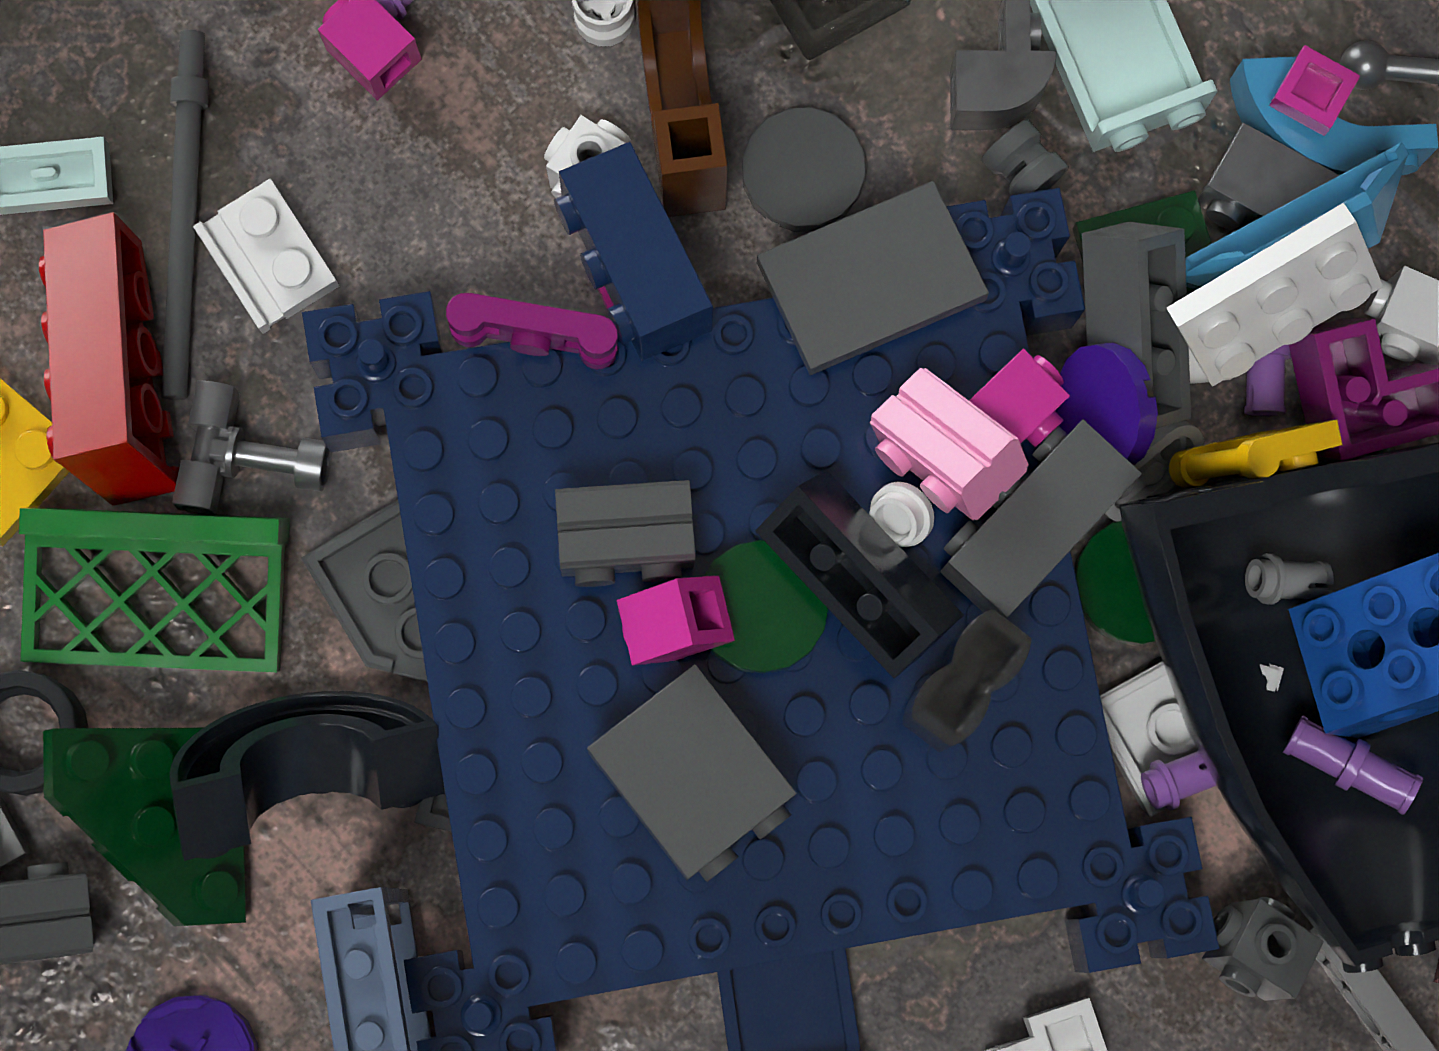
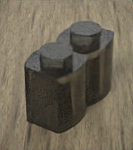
(958, 694)

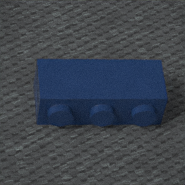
(633, 252)

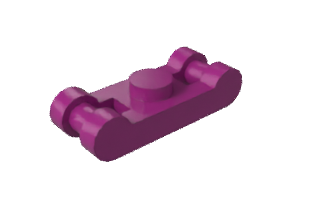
(532, 328)

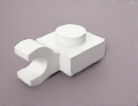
(1060, 1028)

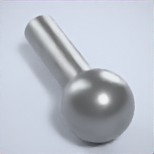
(1375, 66)

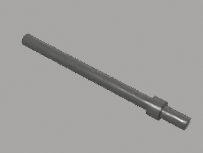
(189, 97)

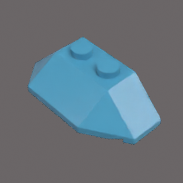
(1364, 190)

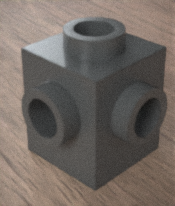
(1262, 949)

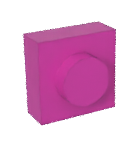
(1314, 90)

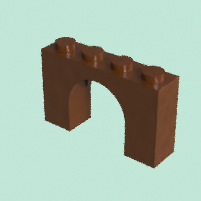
(681, 109)

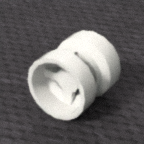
(607, 29)

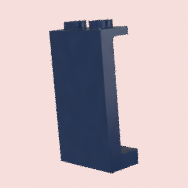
(790, 1005)

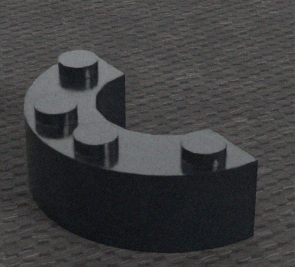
(295, 749)

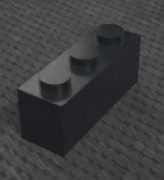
(859, 572)

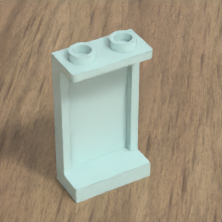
(1123, 68)

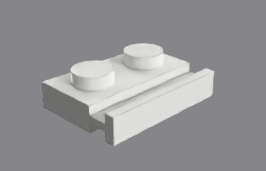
(266, 256)

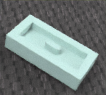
(55, 175)

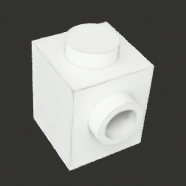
(1407, 316)

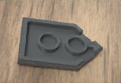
(371, 592)

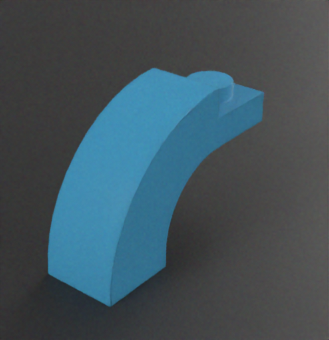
(1343, 146)

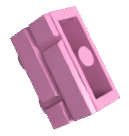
(948, 445)

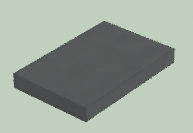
(872, 277)

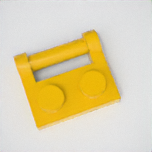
(1254, 454)

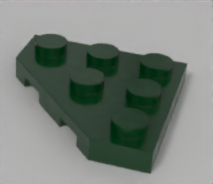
(121, 797)

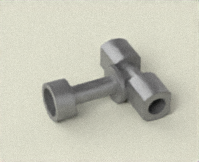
(222, 450)

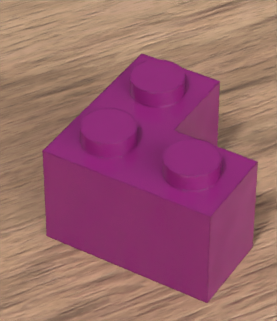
(1346, 380)

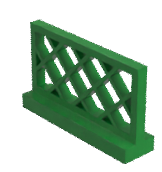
(151, 533)

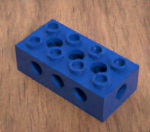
(1343, 642)

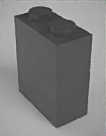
(693, 775)

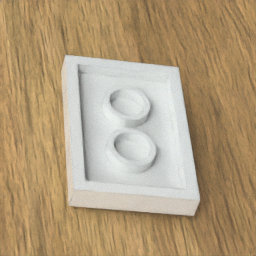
(1277, 295)

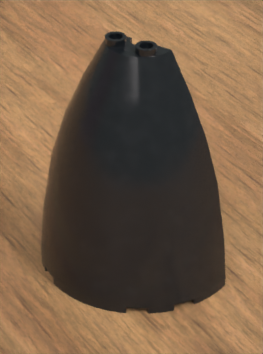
(1339, 854)

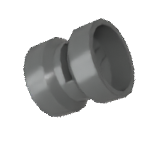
(1024, 160)

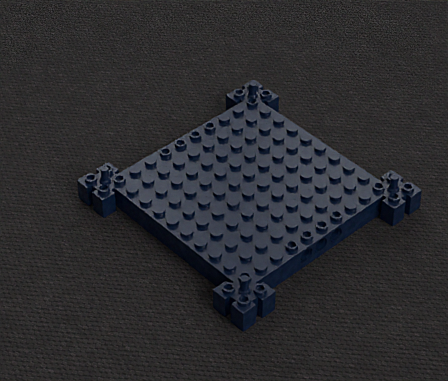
(532, 670)

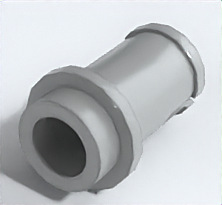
(1278, 579)

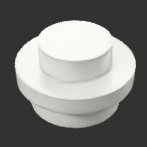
(903, 513)

